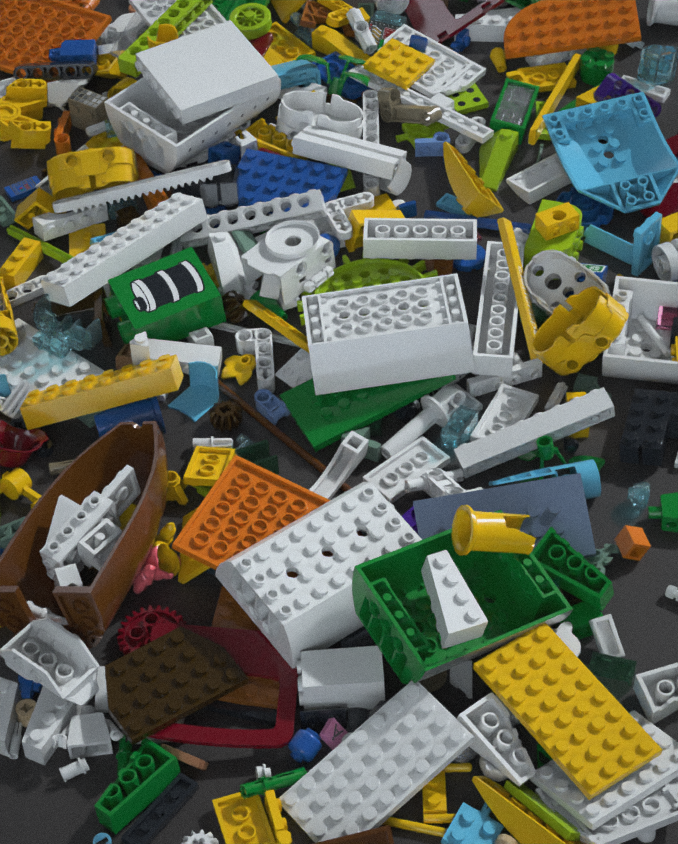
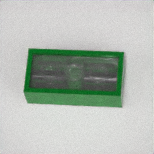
(514, 107)

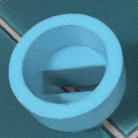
(100, 836)

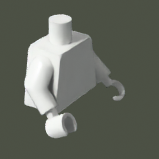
(88, 734)

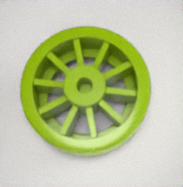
(252, 20)

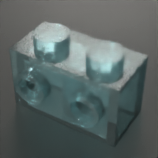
(459, 428)

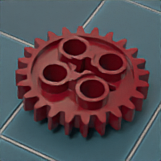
(137, 629)

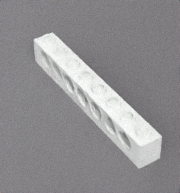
(261, 222)

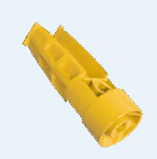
(8, 330)

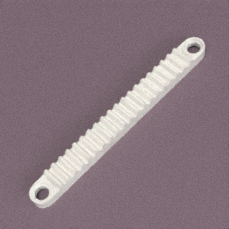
(141, 186)

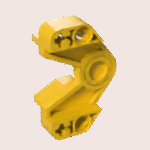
(20, 114)

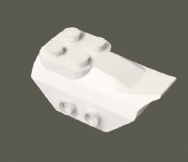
(54, 659)

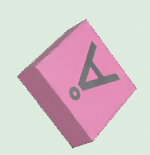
(332, 733)

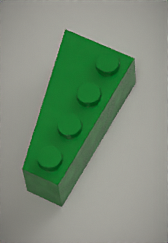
(572, 572)

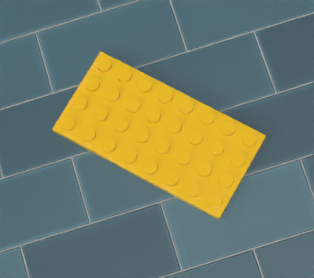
(567, 710)

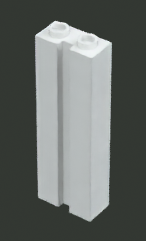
(347, 152)

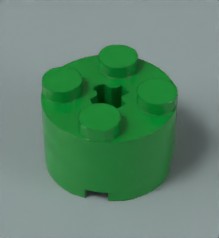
(596, 65)

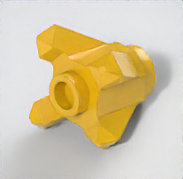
(176, 488)

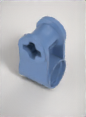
(270, 406)

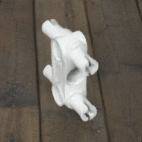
(438, 483)

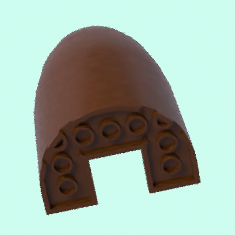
(91, 606)

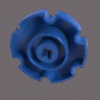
(592, 210)

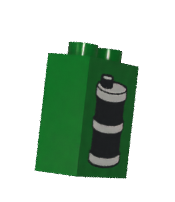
(165, 299)

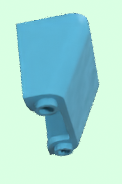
(297, 73)

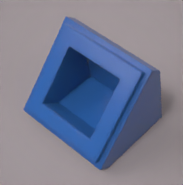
(418, 43)
(408, 209)

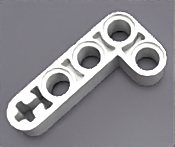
(259, 342)

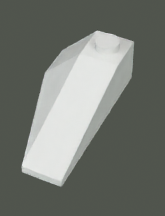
(497, 739)

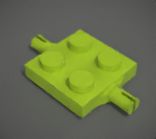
(414, 131)

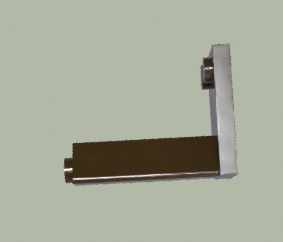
(91, 302)

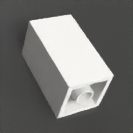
(341, 678)

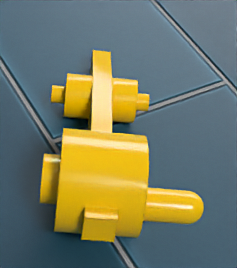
(17, 484)

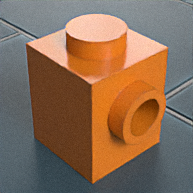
(632, 542)

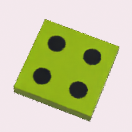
(469, 100)

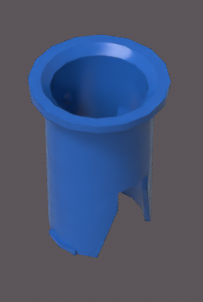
(135, 412)

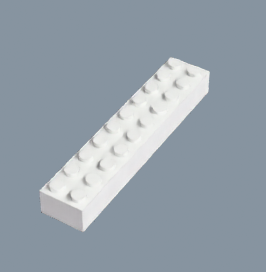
(123, 249)
(496, 315)

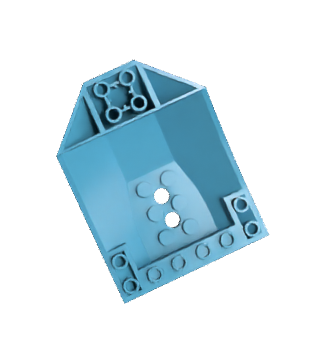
(641, 161)

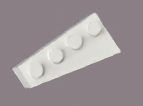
(452, 602)
(658, 692)

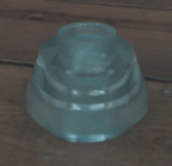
(639, 494)

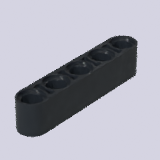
(63, 68)

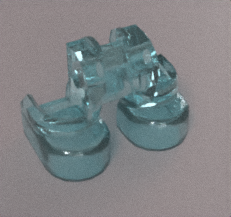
(60, 337)

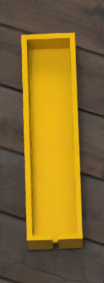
(102, 391)

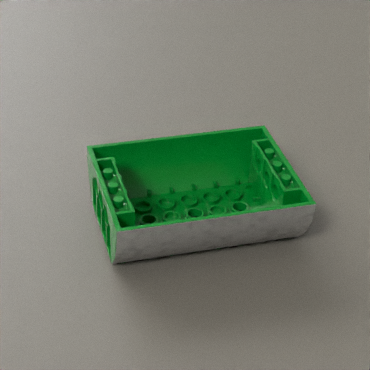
(395, 603)

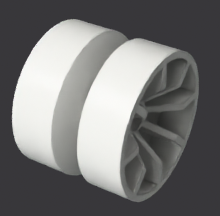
(666, 260)

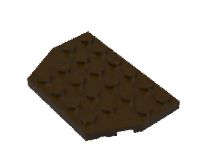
(168, 682)

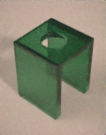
(259, 454)

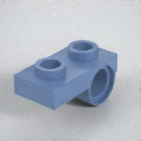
(431, 146)

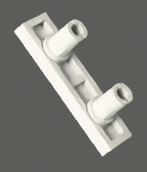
(521, 373)

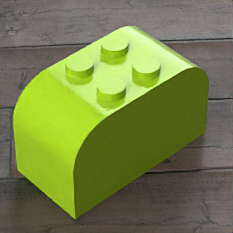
(567, 243)

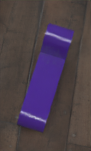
(609, 89)

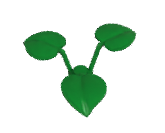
(336, 85)
(546, 451)

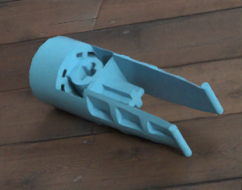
(587, 469)

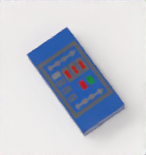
(21, 189)

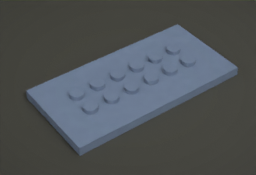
(549, 502)

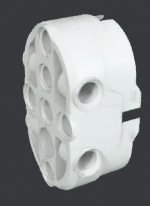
(310, 108)
(560, 266)

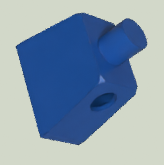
(224, 151)

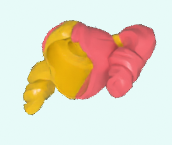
(161, 561)

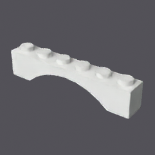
(343, 463)

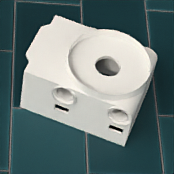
(290, 253)

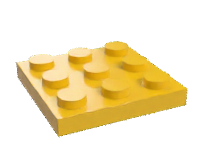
(399, 64)

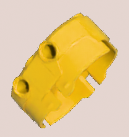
(91, 170)
(579, 335)

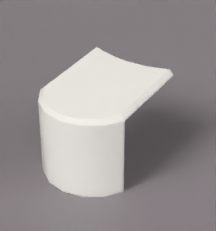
(399, 180)

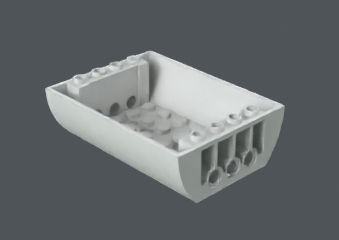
(388, 341)
(626, 354)

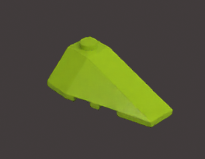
(496, 157)

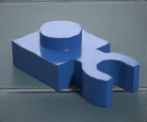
(462, 41)

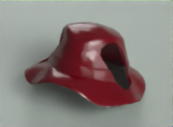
(16, 444)

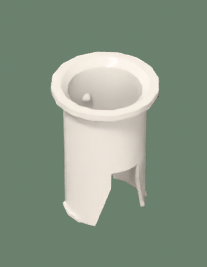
(662, 12)

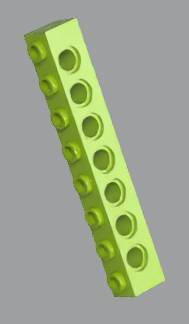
(180, 15)

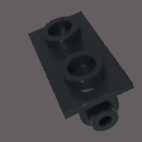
(317, 718)

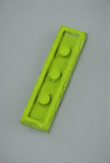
(540, 809)

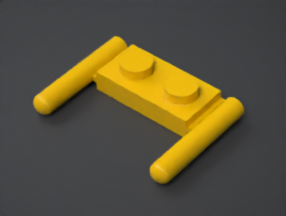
(435, 795)

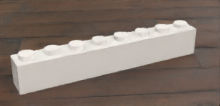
(523, 434)

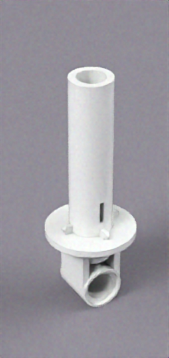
(435, 410)

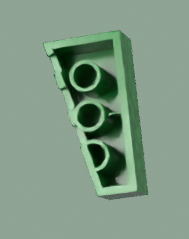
(137, 785)

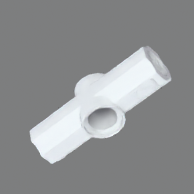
(361, 31)

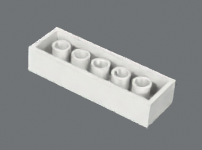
(420, 238)

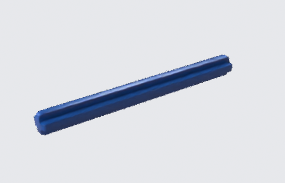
(484, 223)

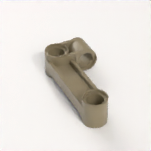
(393, 111)

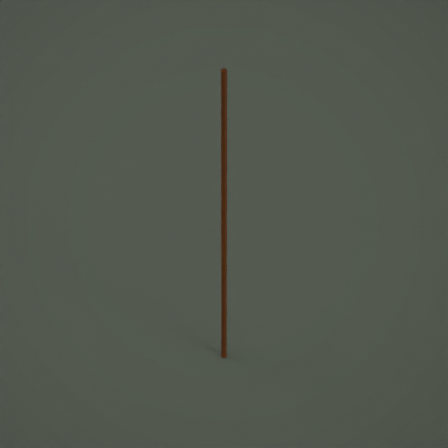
(276, 431)

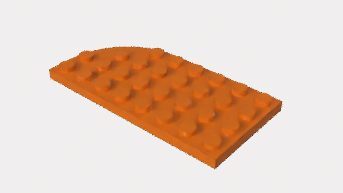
(570, 26)

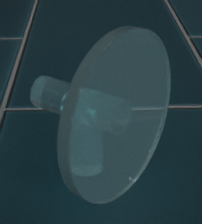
(302, 32)

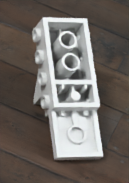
(75, 521)

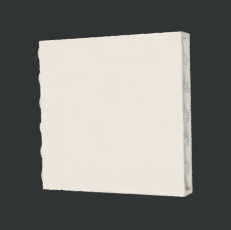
(206, 72)

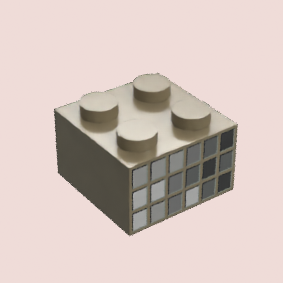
(87, 108)

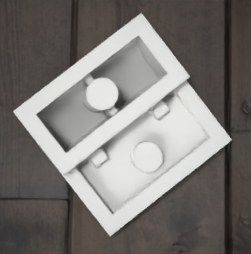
(98, 544)

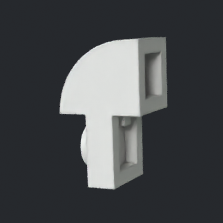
(201, 336)

